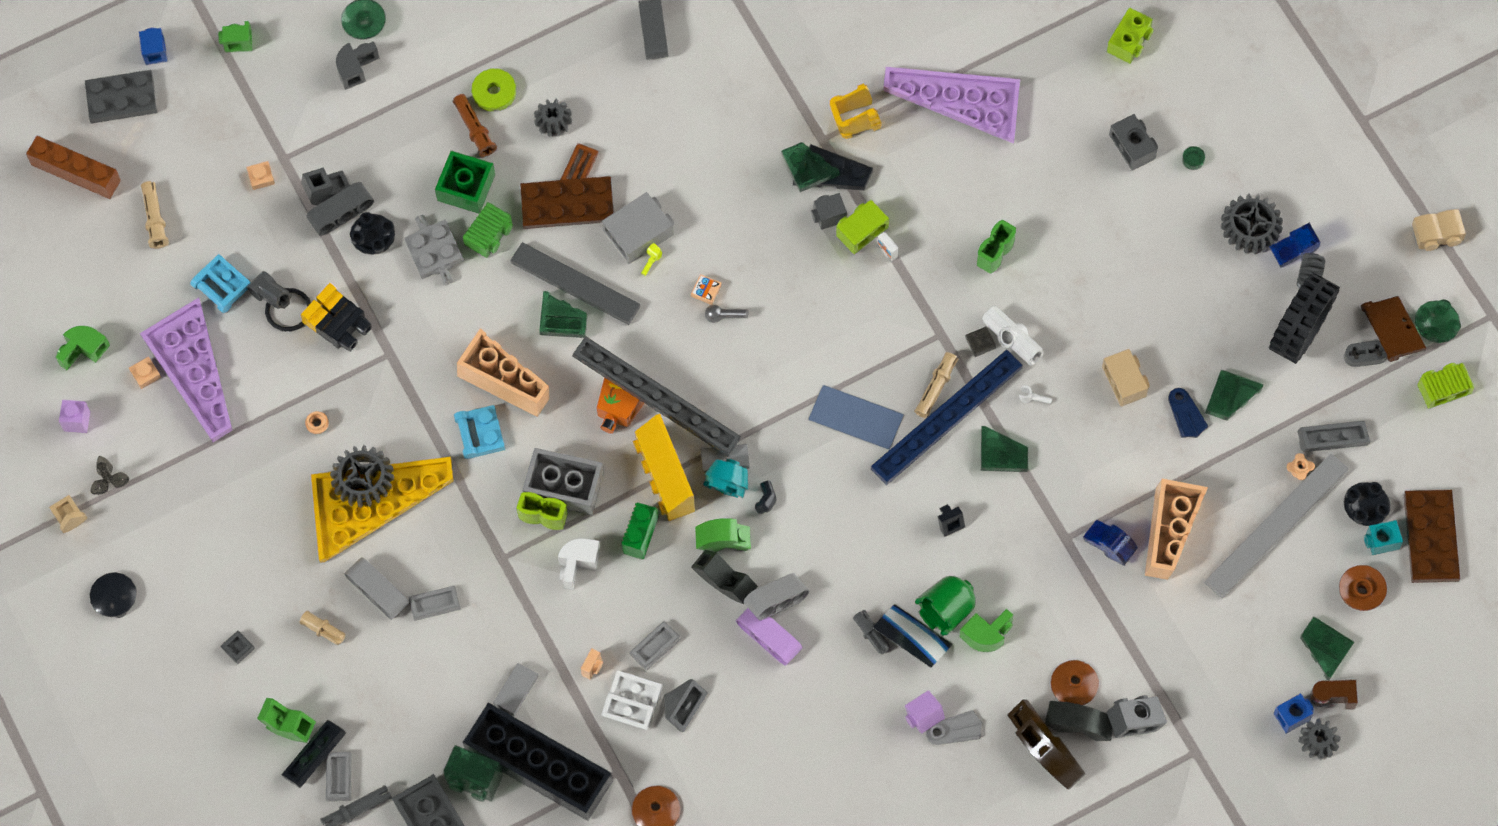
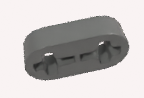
(1367, 356)

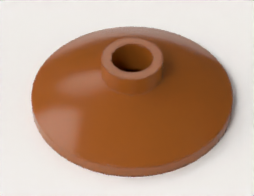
(1367, 578)
(1078, 693)
(665, 816)

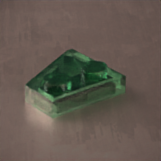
(561, 319)

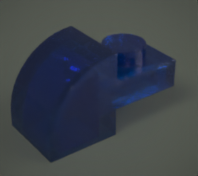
(1292, 248)
(1112, 541)

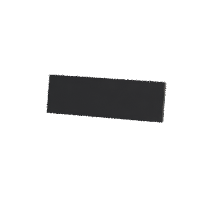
(313, 753)

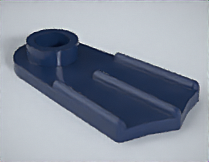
(1186, 414)

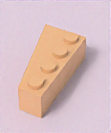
(502, 375)
(1171, 522)

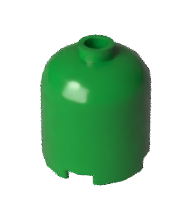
(946, 603)

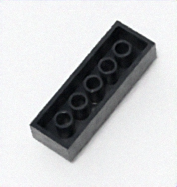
(539, 761)

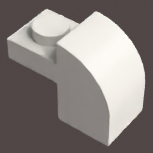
(577, 554)

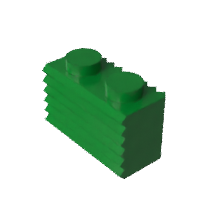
(639, 530)

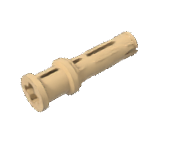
(154, 224)

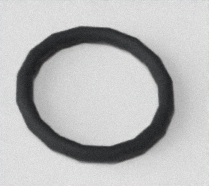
(281, 328)

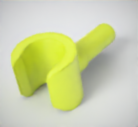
(655, 254)

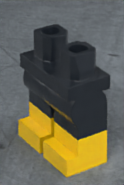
(335, 318)

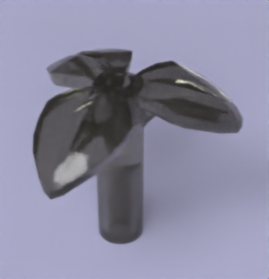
(104, 469)

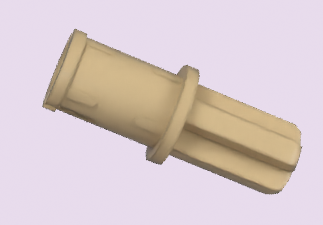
(322, 628)

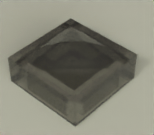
(980, 341)

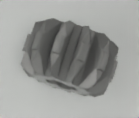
(553, 117)
(1310, 263)
(1328, 743)

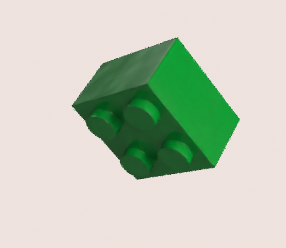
(465, 182)

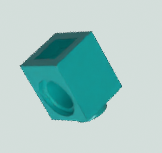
(1387, 529)

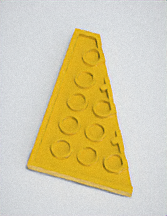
(344, 525)

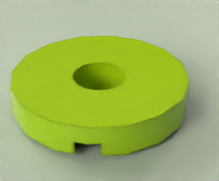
(491, 78)

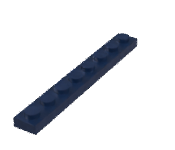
(946, 417)

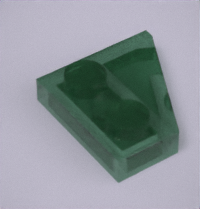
(807, 167)
(1231, 394)
(1002, 452)
(1326, 646)

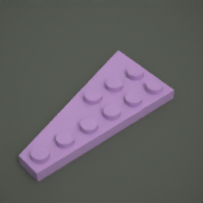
(971, 99)
(187, 358)

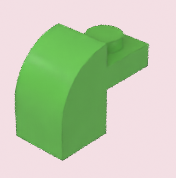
(81, 340)
(722, 533)
(986, 637)
(286, 722)

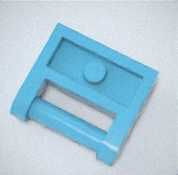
(226, 278)
(487, 431)

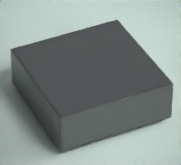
(237, 647)

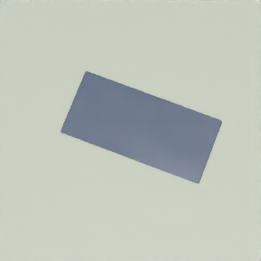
(856, 417)

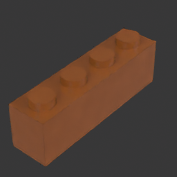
(73, 167)

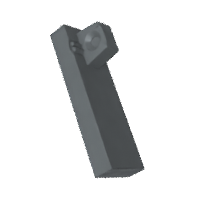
(1333, 436)

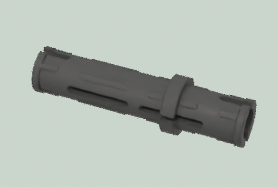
(357, 807)

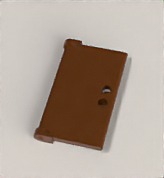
(1395, 335)

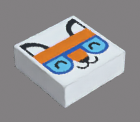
(887, 246)

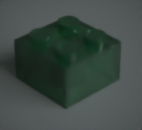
(472, 774)

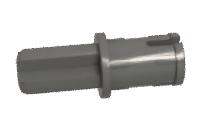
(876, 638)

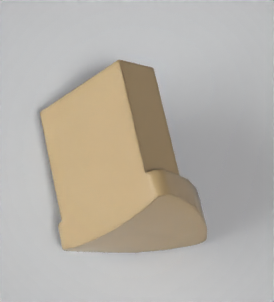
(67, 514)

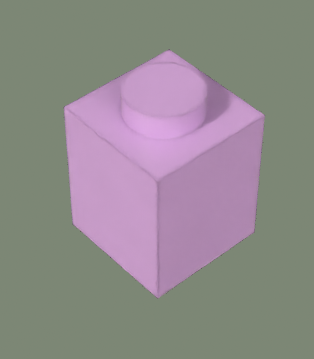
(74, 416)
(924, 712)

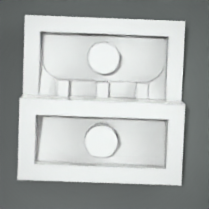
(632, 700)

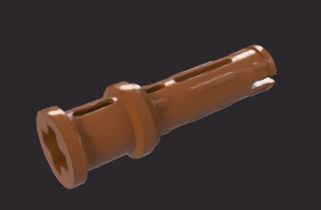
(478, 133)

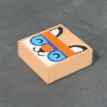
(706, 289)

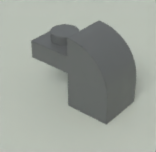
(350, 62)
(322, 186)

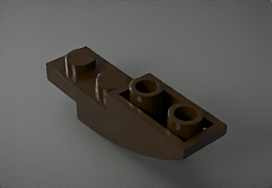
(1044, 746)

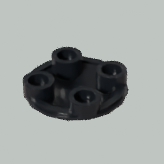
(372, 233)
(1366, 503)
(113, 594)

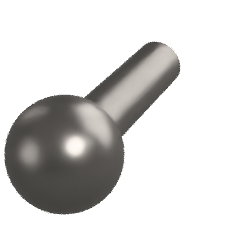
(715, 313)

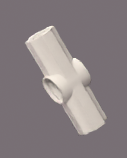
(1013, 335)

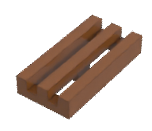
(594, 153)

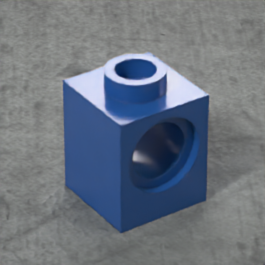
(153, 46)
(1287, 720)

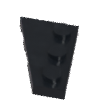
(852, 173)

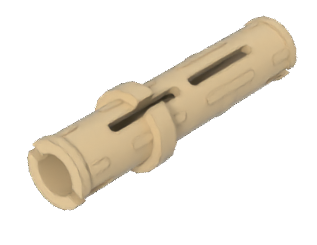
(940, 377)

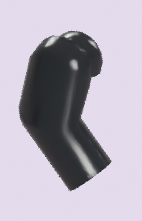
(768, 499)

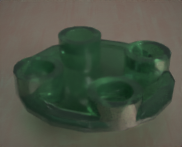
(1437, 321)

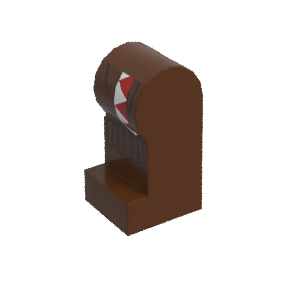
(1335, 692)

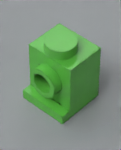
(236, 37)

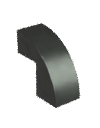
(722, 577)
(1079, 718)

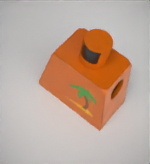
(616, 406)

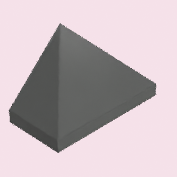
(683, 703)

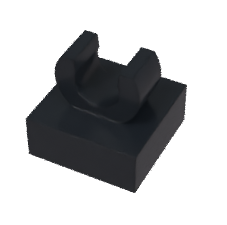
(950, 520)

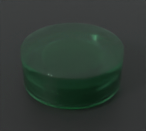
(1193, 158)

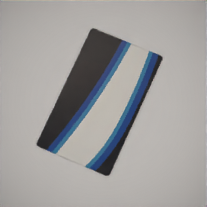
(912, 636)

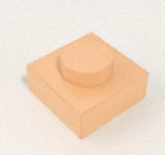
(260, 175)
(144, 372)
(591, 664)

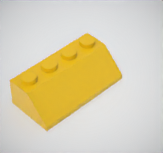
(664, 468)

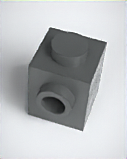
(828, 210)

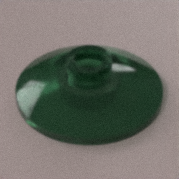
(363, 11)

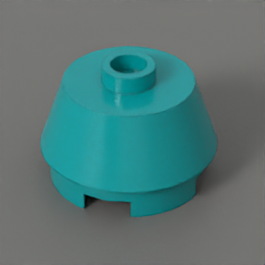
(727, 478)

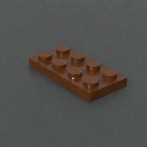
(566, 202)
(1431, 536)

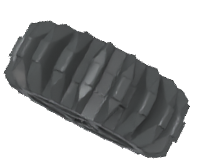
(1270, 226)
(376, 464)

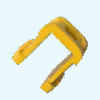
(856, 99)

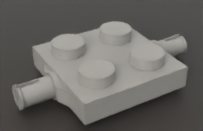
(434, 249)

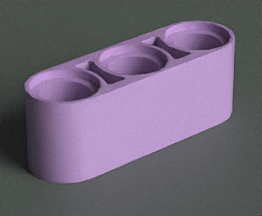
(770, 636)

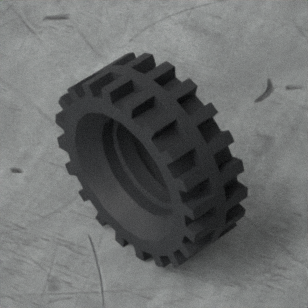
(1304, 317)

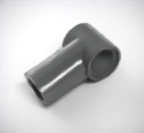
(267, 289)

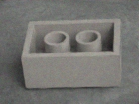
(565, 478)

